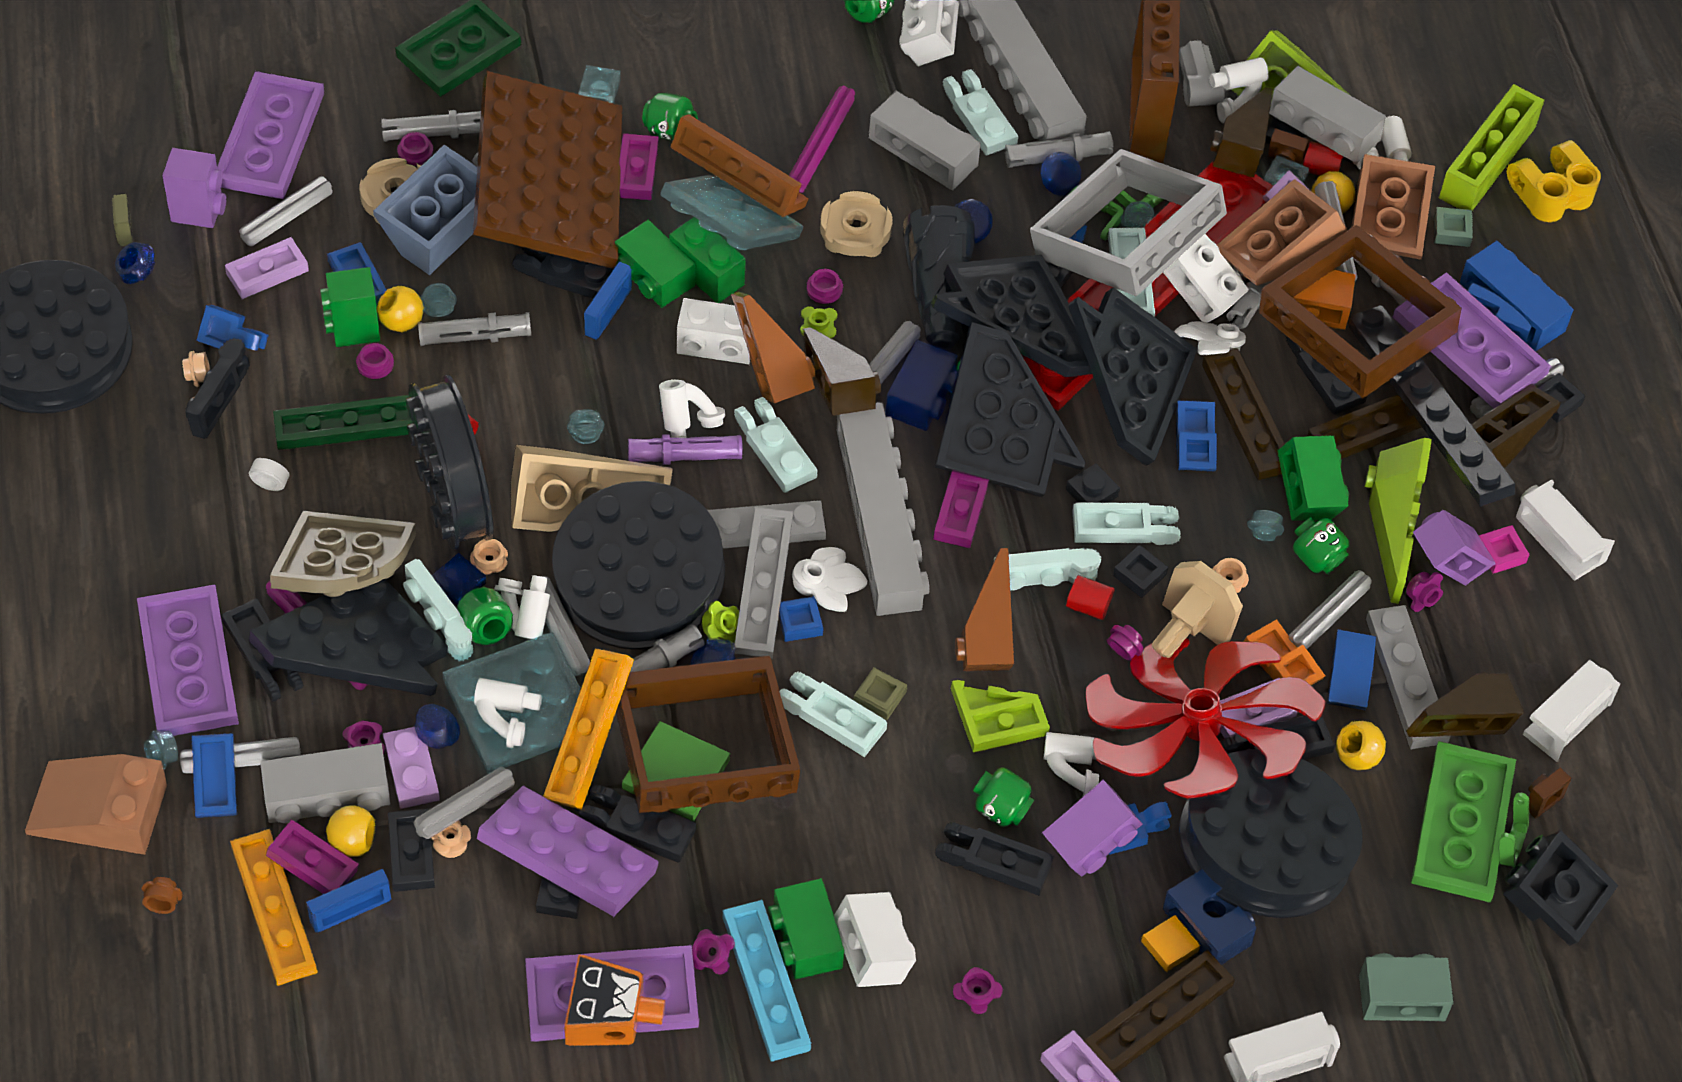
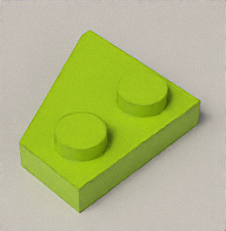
(998, 716)

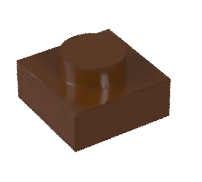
(1288, 146)
(1547, 791)

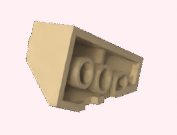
(554, 481)

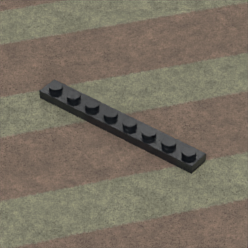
(1437, 412)

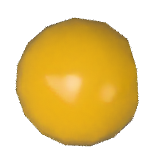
(1344, 187)
(400, 309)
(1360, 745)
(351, 830)

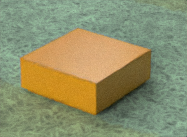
(1170, 943)

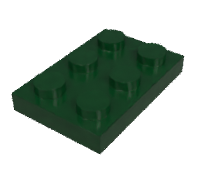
(458, 46)

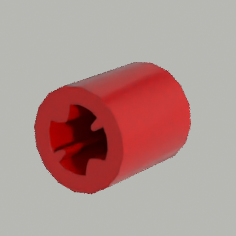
(1322, 159)
(1090, 597)

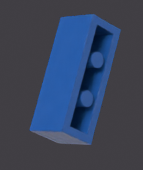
(1512, 281)

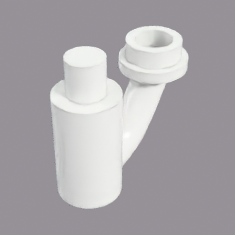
(1246, 73)
(1394, 141)
(675, 408)
(530, 618)
(506, 697)
(1074, 749)

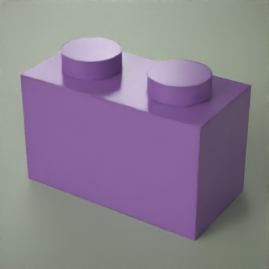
(193, 188)
(1453, 547)
(1093, 829)

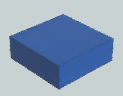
(800, 619)

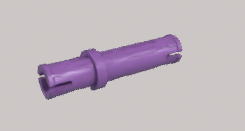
(676, 449)

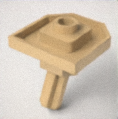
(1198, 603)

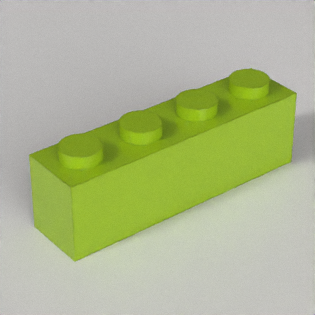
(1491, 149)

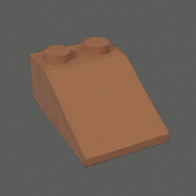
(1394, 203)
(1281, 234)
(99, 801)

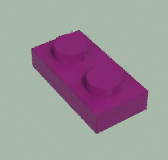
(638, 166)
(961, 509)
(311, 858)

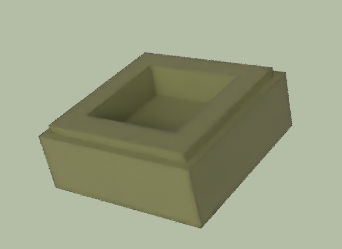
(122, 219)
(880, 693)

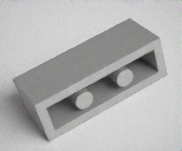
(1327, 114)
(924, 140)
(324, 783)

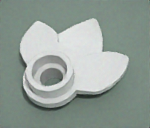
(1213, 338)
(828, 578)

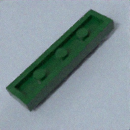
(341, 422)

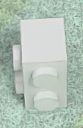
(929, 29)
(1206, 280)
(711, 332)
(874, 939)

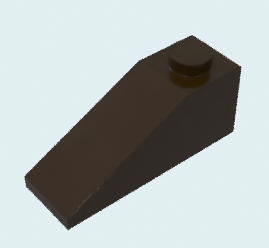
(1243, 136)
(841, 374)
(1515, 422)
(1476, 707)

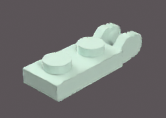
(980, 113)
(776, 446)
(1124, 523)
(1052, 567)
(438, 609)
(834, 713)

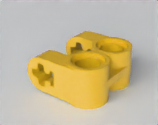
(1553, 193)

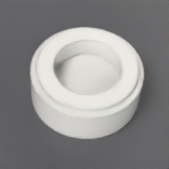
(268, 474)

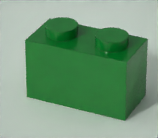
(656, 263)
(717, 264)
(351, 307)
(1313, 478)
(807, 929)

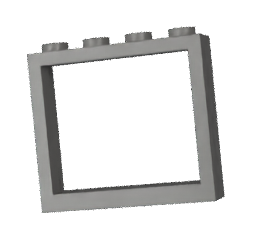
(1200, 210)

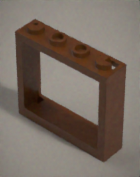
(1151, 92)
(1332, 350)
(703, 683)

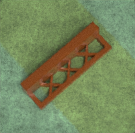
(738, 167)

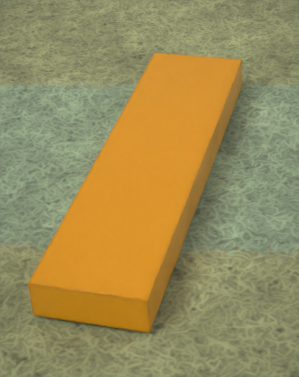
(588, 728)
(273, 909)

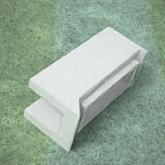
(1562, 530)
(1571, 708)
(1283, 1050)

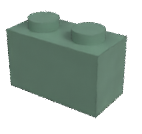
(1405, 988)

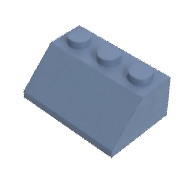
(431, 210)

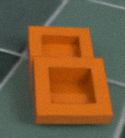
(1294, 660)

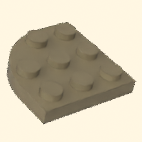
(340, 553)

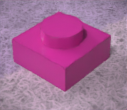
(1505, 548)

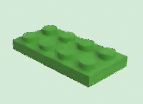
(1463, 821)

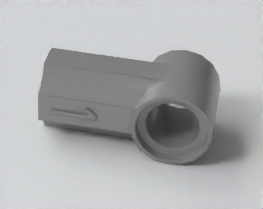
(1196, 69)

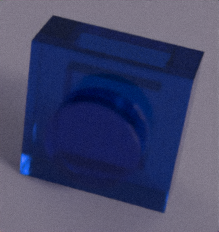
(459, 578)

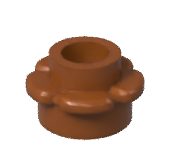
(161, 895)

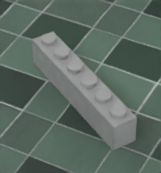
(1024, 68)
(881, 512)

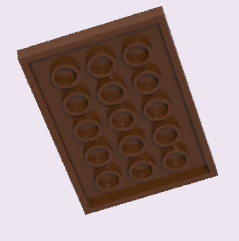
(548, 170)

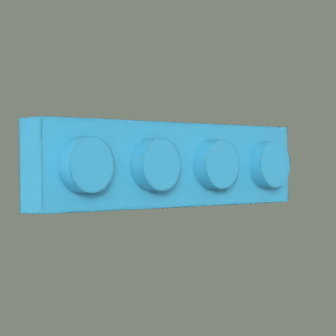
(767, 981)

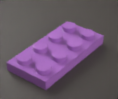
(269, 134)
(1483, 349)
(187, 661)
(567, 850)
(666, 975)

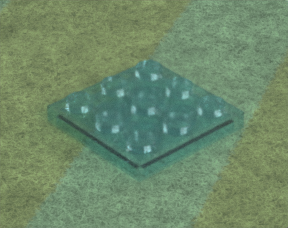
(729, 212)
(533, 664)

